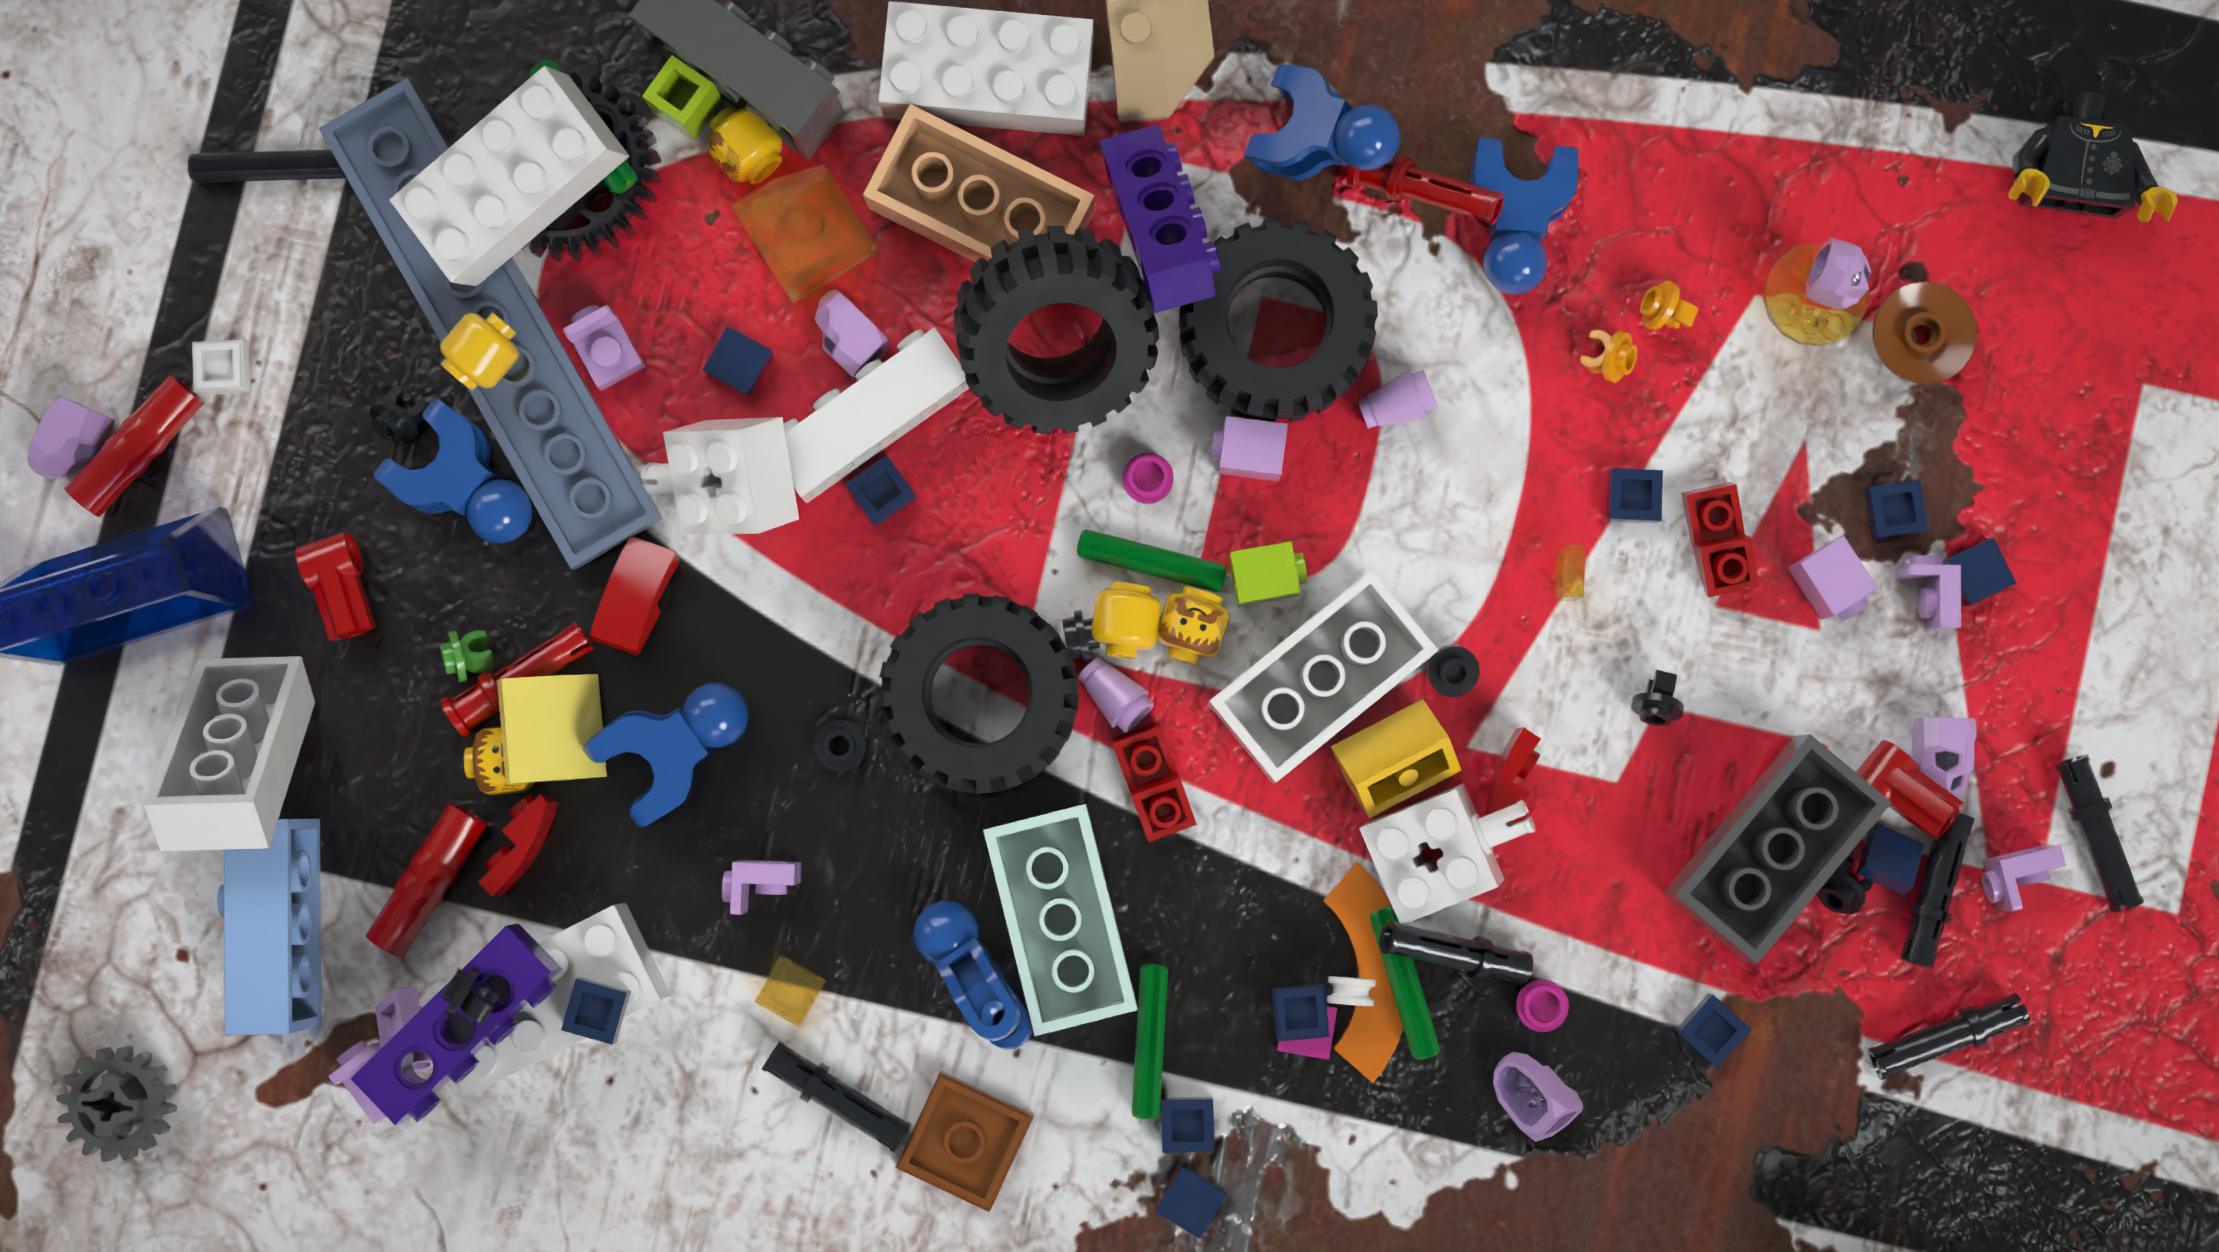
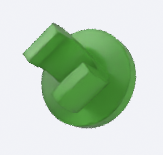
(464, 654)

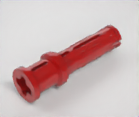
(1403, 179)
(482, 699)

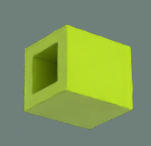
(682, 97)
(1267, 573)

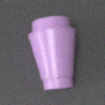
(1399, 400)
(1116, 695)

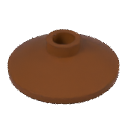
(1943, 318)

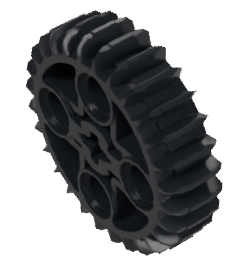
(605, 224)

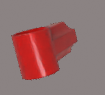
(333, 571)
(1909, 790)

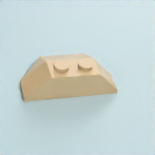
(1157, 54)

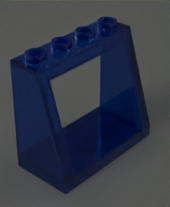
(124, 591)

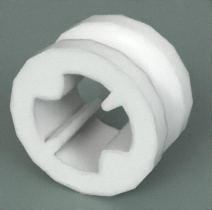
(1351, 991)

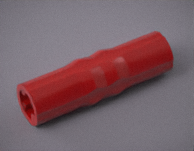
(134, 446)
(426, 880)

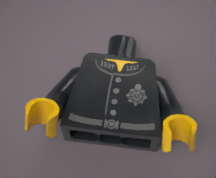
(2088, 167)

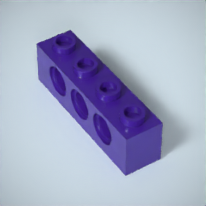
(1159, 218)
(389, 1074)

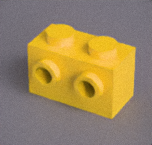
(1393, 757)

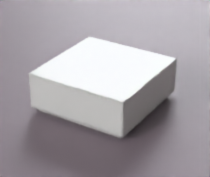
(221, 367)

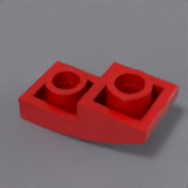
(1719, 539)
(632, 595)
(1515, 761)
(1153, 781)
(528, 831)

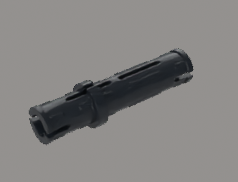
(2099, 832)
(1935, 894)
(1474, 956)
(1966, 1029)
(836, 1096)

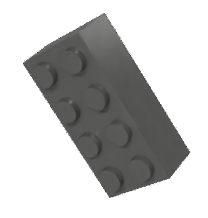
(745, 66)
(1777, 848)

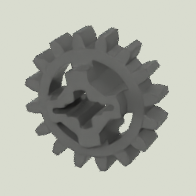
(109, 1123)

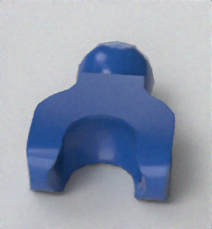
(1322, 130)
(1516, 256)
(461, 480)
(672, 744)
(949, 939)

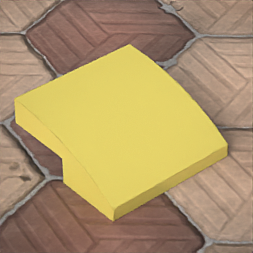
(548, 726)

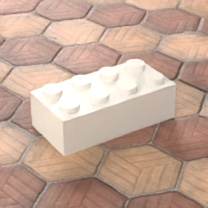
(987, 67)
(509, 177)
(1322, 676)
(230, 754)
(598, 949)

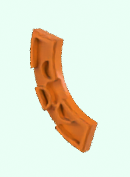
(1375, 1029)

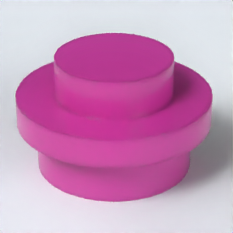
(1148, 478)
(1542, 1005)

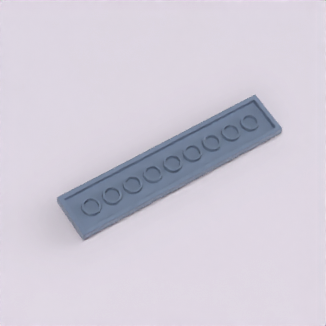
(542, 403)

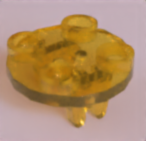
(1795, 313)

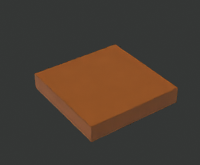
(965, 1141)

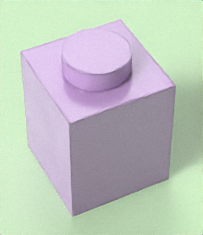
(1250, 448)
(1834, 580)

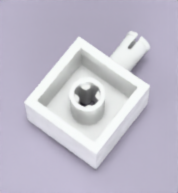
(727, 476)
(1467, 846)

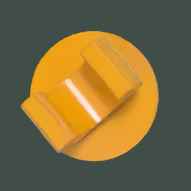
(1663, 307)
(1617, 357)

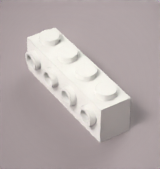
(872, 412)

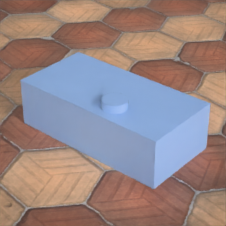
(273, 932)

